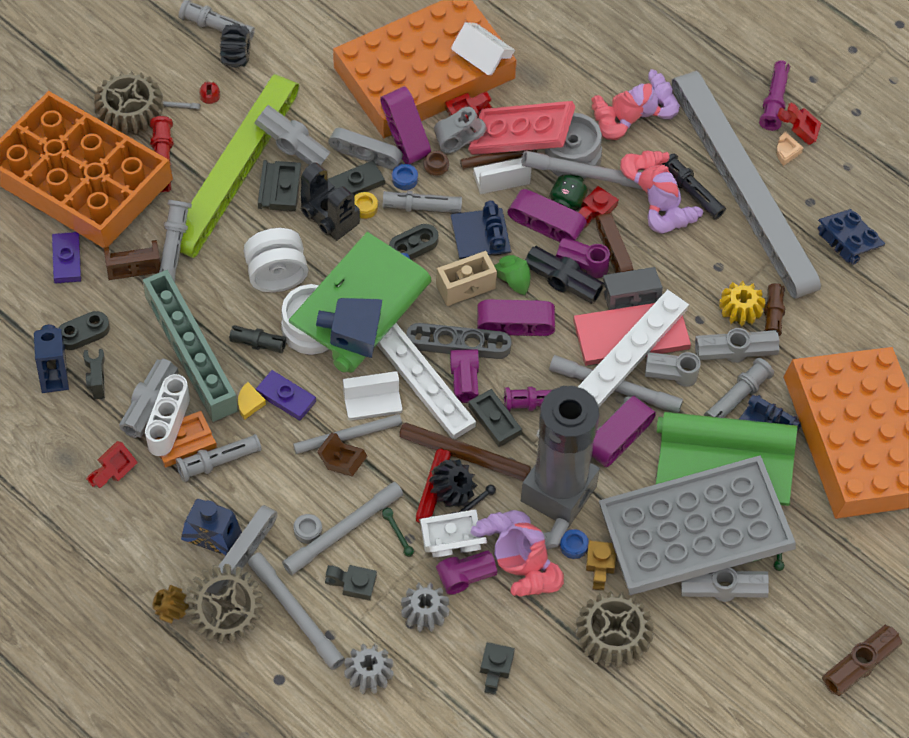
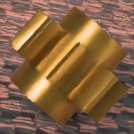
(170, 604)

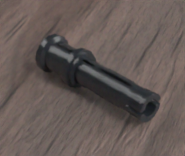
(684, 177)

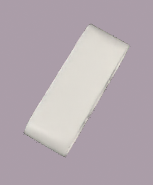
(167, 426)

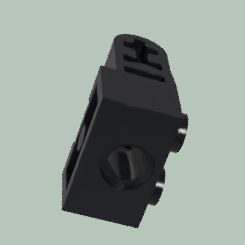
(321, 195)

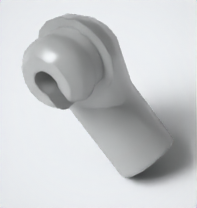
(553, 538)

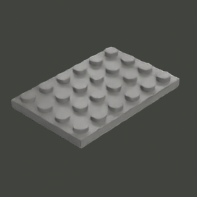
(696, 525)

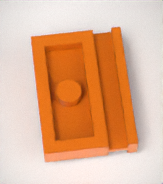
(191, 437)

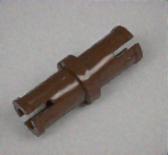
(774, 308)

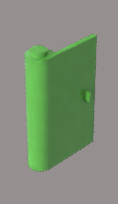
(367, 272)
(706, 442)

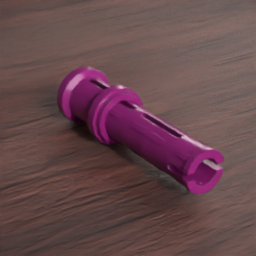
(774, 101)
(523, 398)

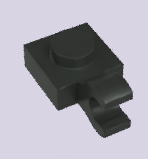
(95, 379)
(357, 581)
(496, 664)

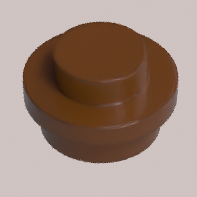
(436, 163)

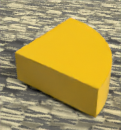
(249, 401)

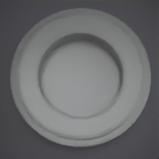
(307, 528)

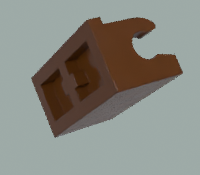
(132, 262)

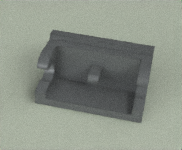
(632, 288)

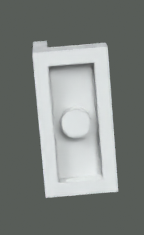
(481, 47)
(501, 176)
(372, 396)

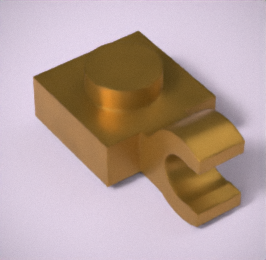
(600, 560)

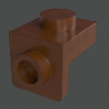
(341, 456)

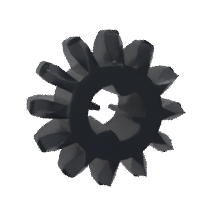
(235, 45)
(452, 483)

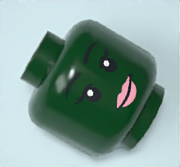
(569, 191)

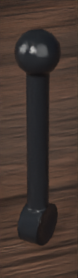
(489, 490)

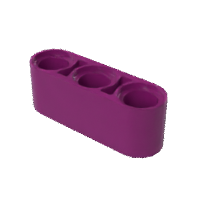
(405, 125)
(546, 216)
(517, 317)
(621, 430)

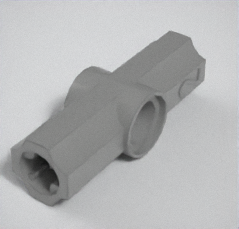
(291, 136)
(751, 344)
(144, 398)
(742, 583)

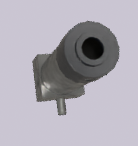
(563, 466)

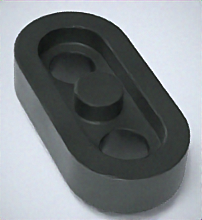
(411, 240)
(84, 331)

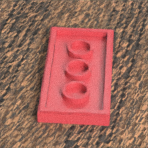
(524, 127)
(604, 330)

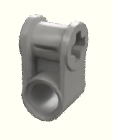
(457, 130)

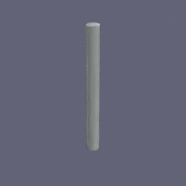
(349, 433)

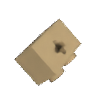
(466, 278)

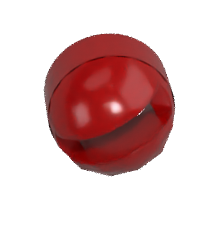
(209, 99)

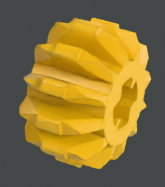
(742, 303)

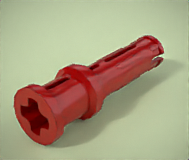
(162, 139)

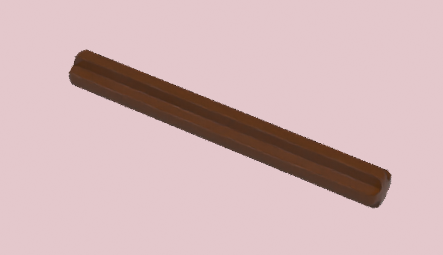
(465, 451)

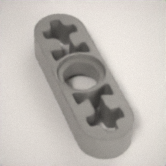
(355, 144)

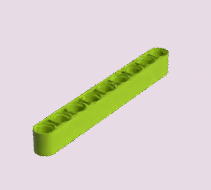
(234, 165)

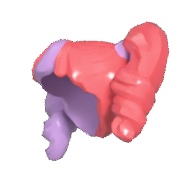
(634, 104)
(661, 190)
(521, 552)

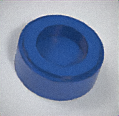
(404, 177)
(574, 544)

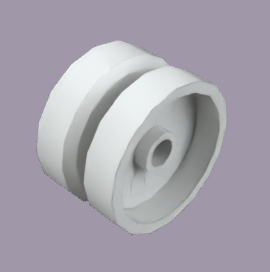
(275, 260)
(294, 337)

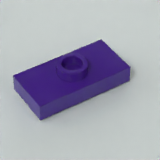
(66, 257)
(286, 395)

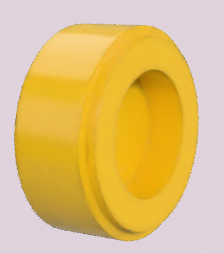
(367, 204)

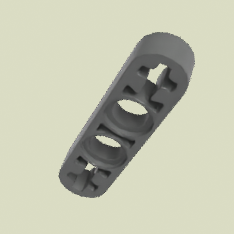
(459, 336)

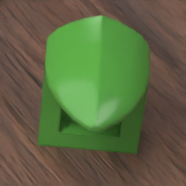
(514, 272)

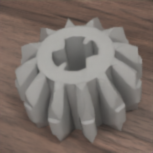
(425, 597)
(358, 665)

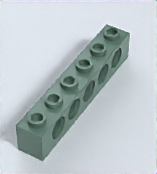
(190, 345)

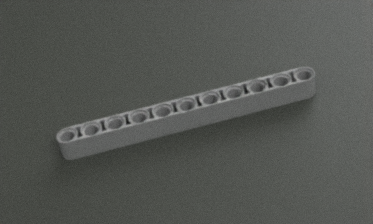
(746, 185)

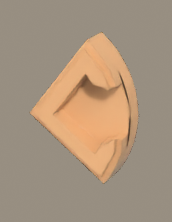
(787, 148)

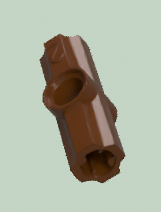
(850, 670)

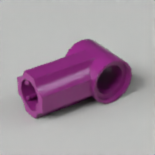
(591, 258)
(464, 367)
(459, 573)

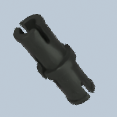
(257, 339)

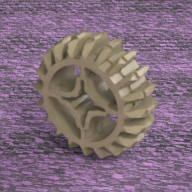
(124, 95)
(228, 590)
(624, 613)

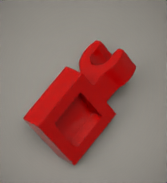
(477, 103)
(803, 122)
(597, 203)
(115, 464)

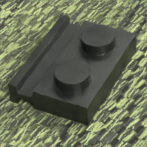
(279, 185)

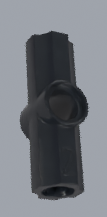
(564, 274)

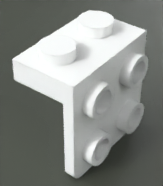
(450, 532)

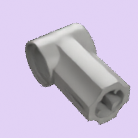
(671, 367)

